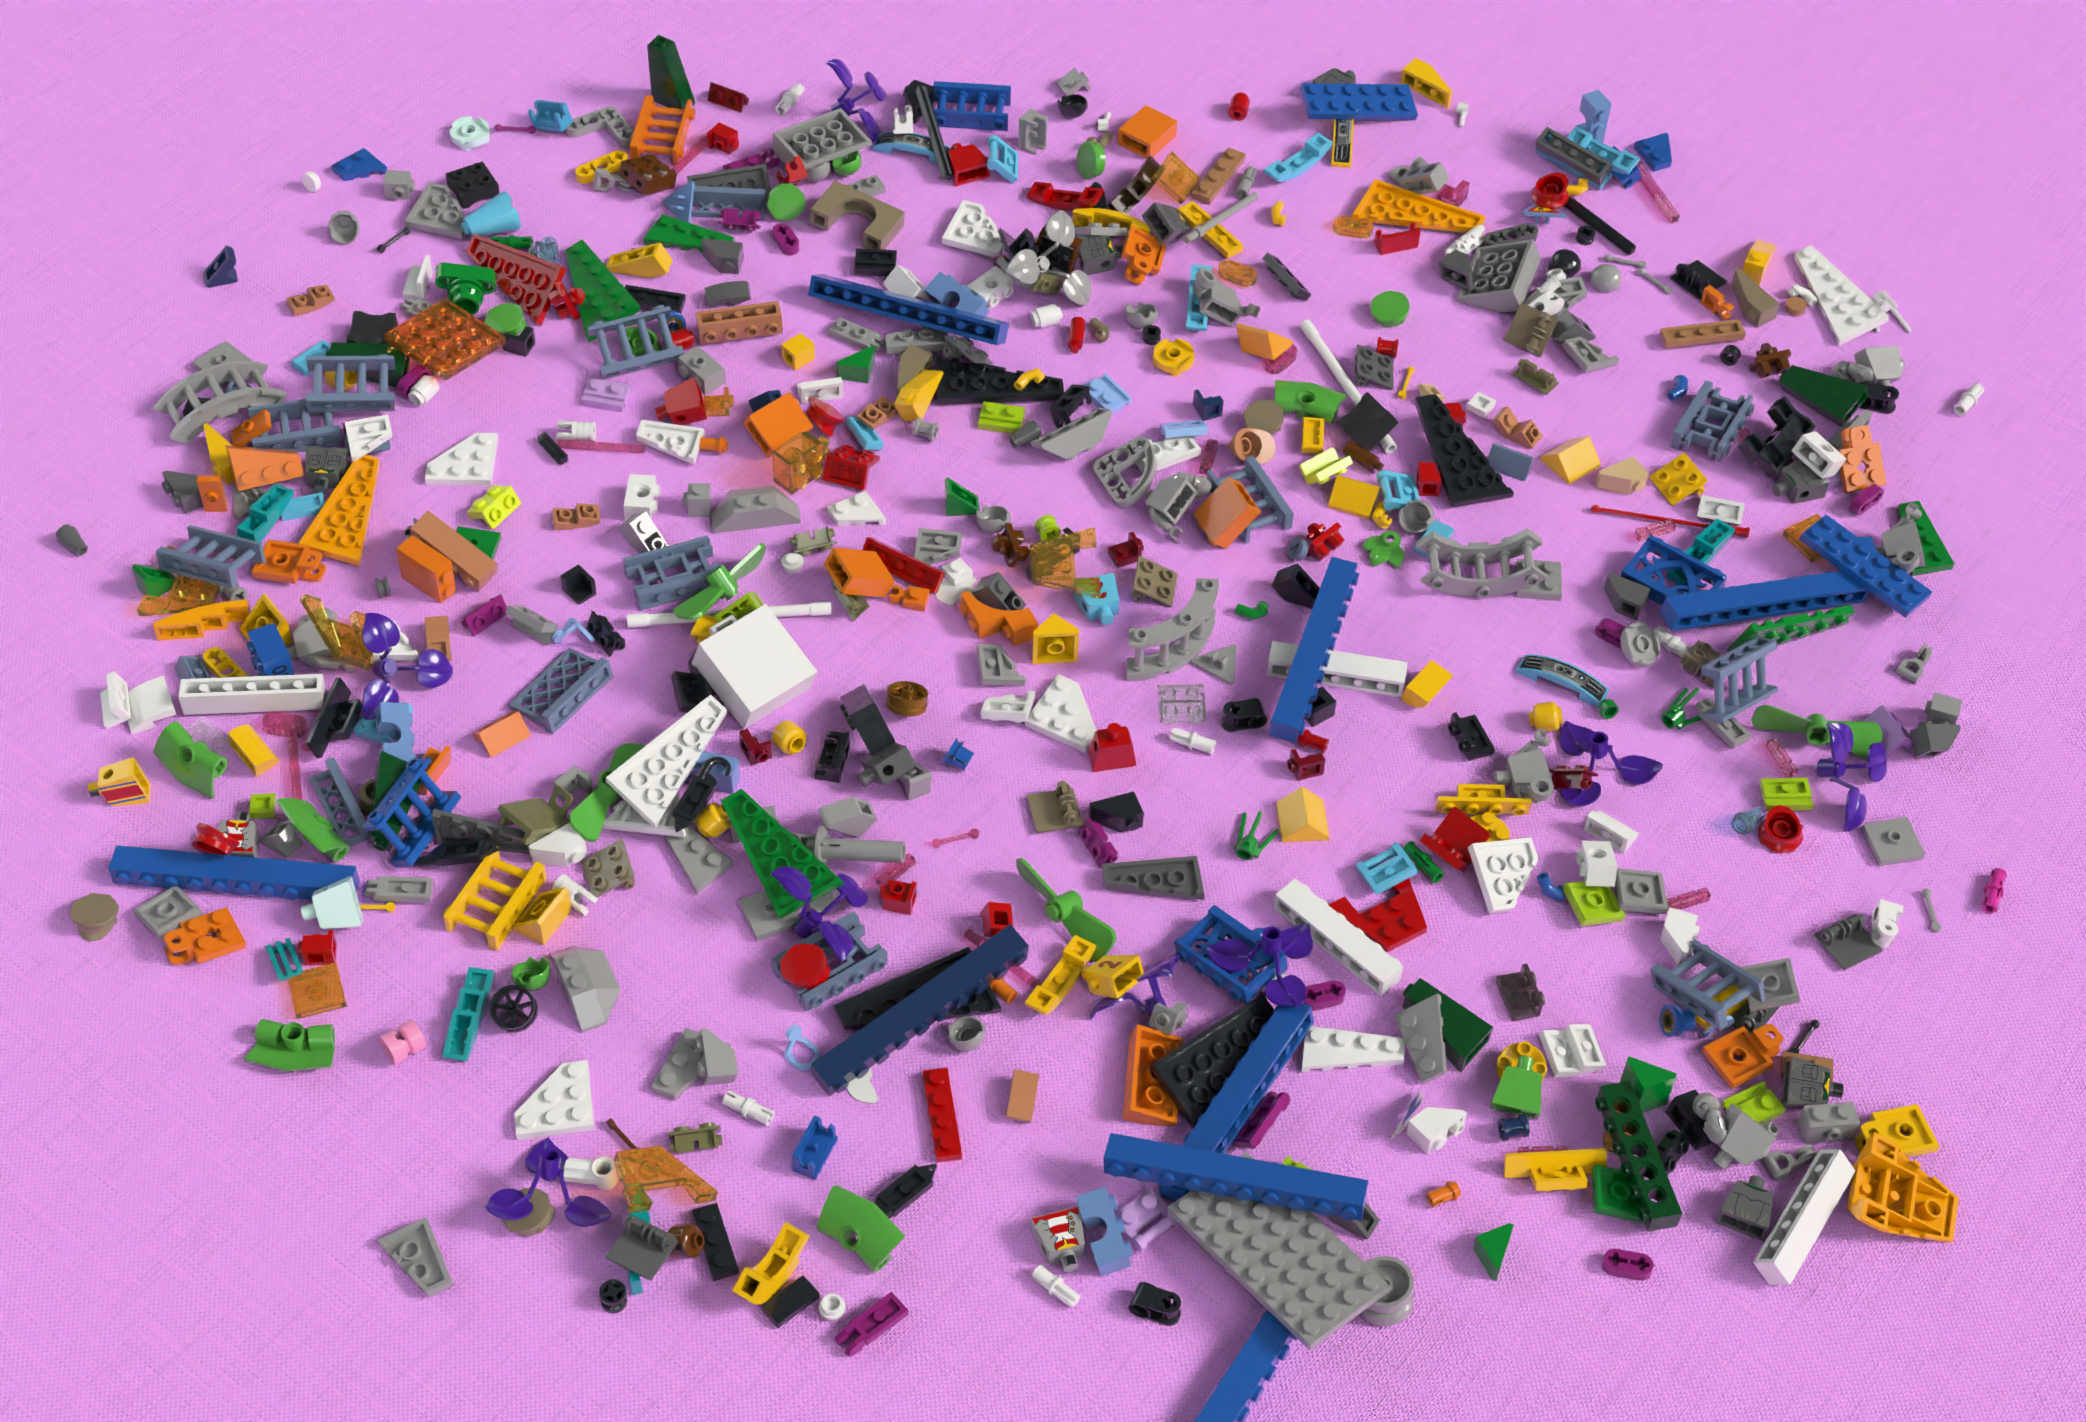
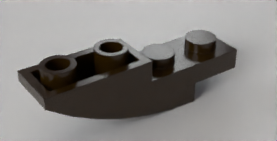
(1136, 187)

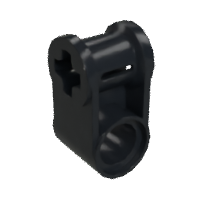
(1879, 397)
(1245, 714)
(1154, 1303)

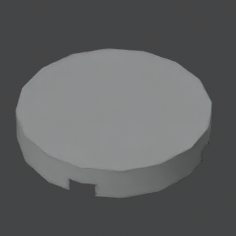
(1640, 644)

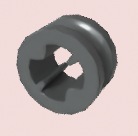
(383, 587)

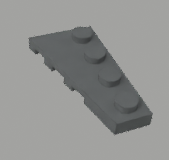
(745, 177)
(456, 827)
(1158, 876)

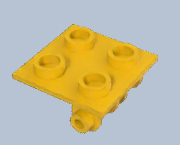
(1679, 479)

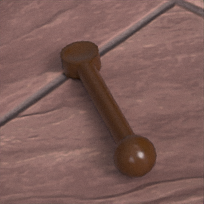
(612, 1125)

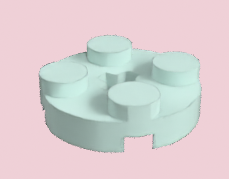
(479, 132)

